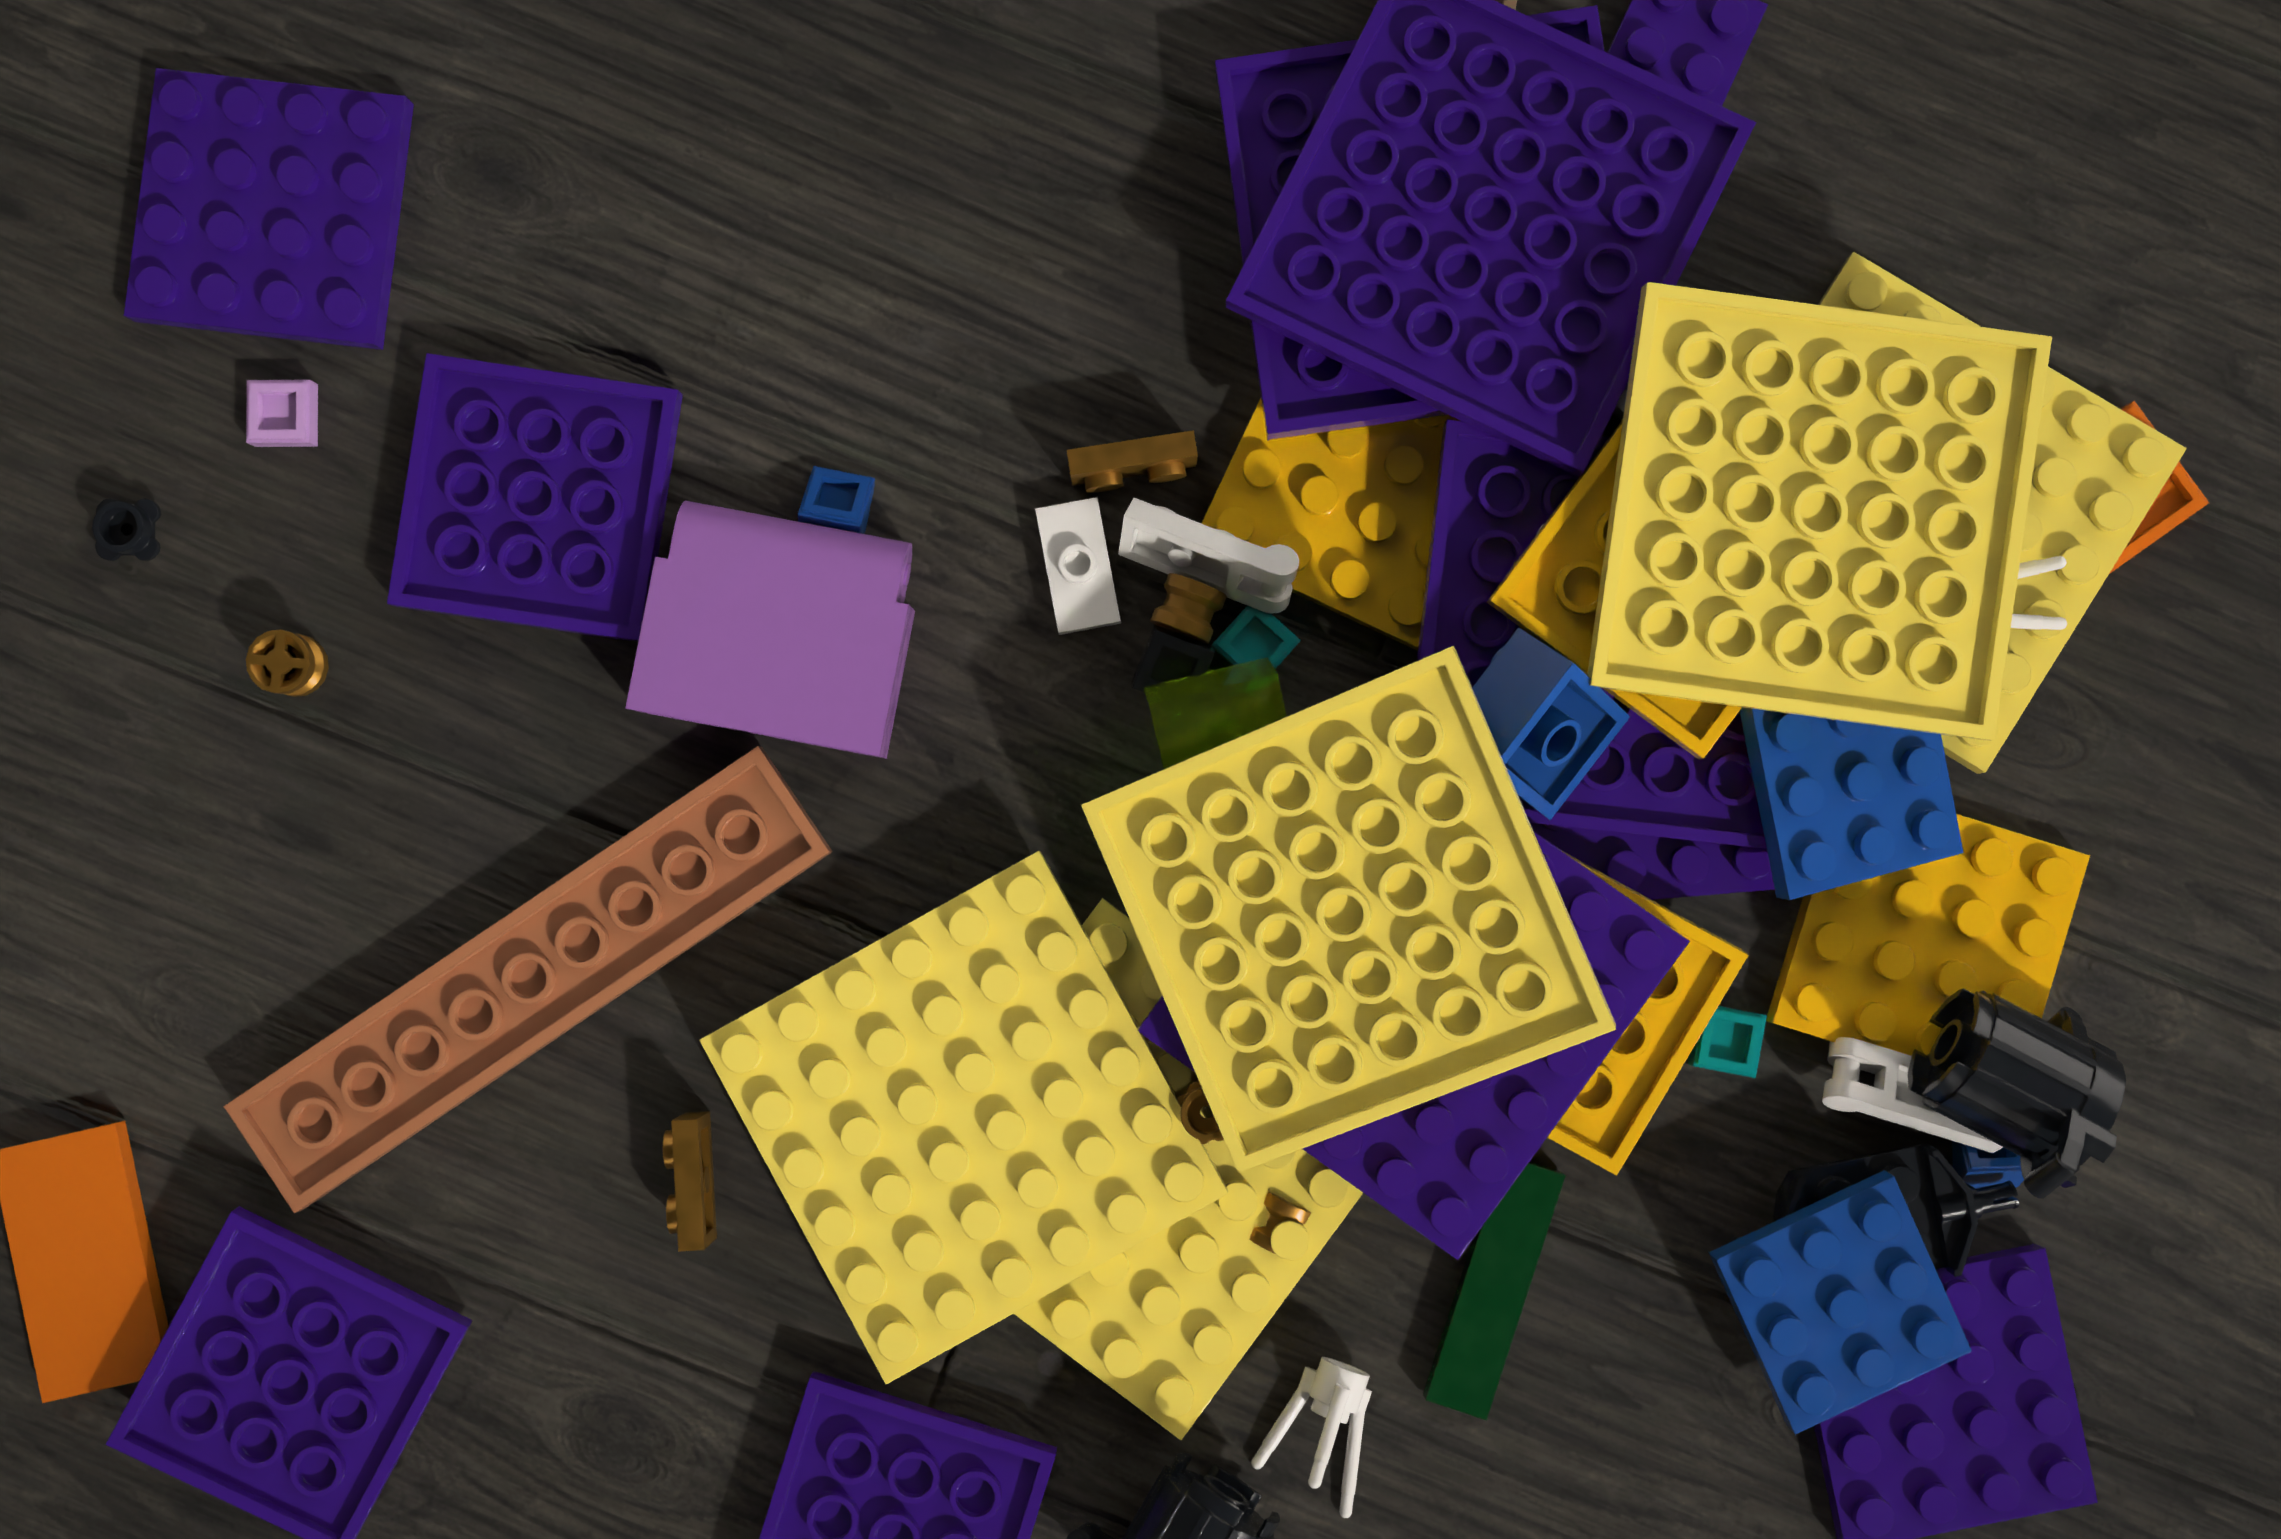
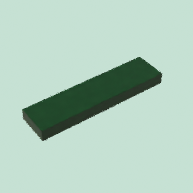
(1493, 1294)

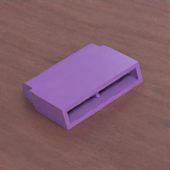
(776, 630)

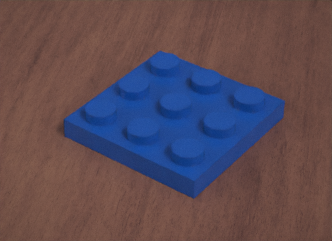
(1847, 799)
(1840, 1301)

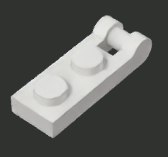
(1209, 555)
(1890, 1096)

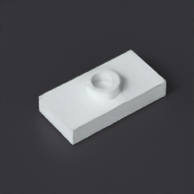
(1078, 566)

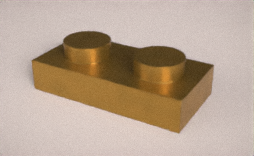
(1158, 456)
(692, 1207)

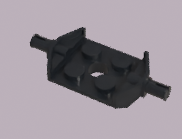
(1936, 1195)

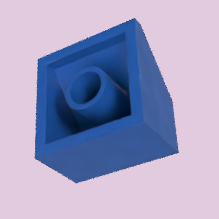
(1545, 720)

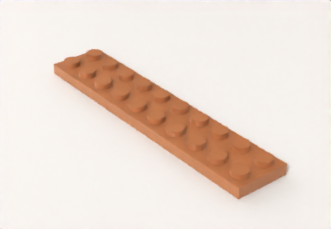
(527, 979)

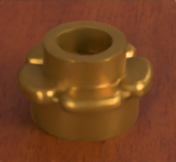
(1197, 1126)

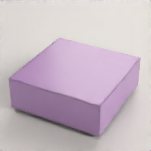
(282, 413)

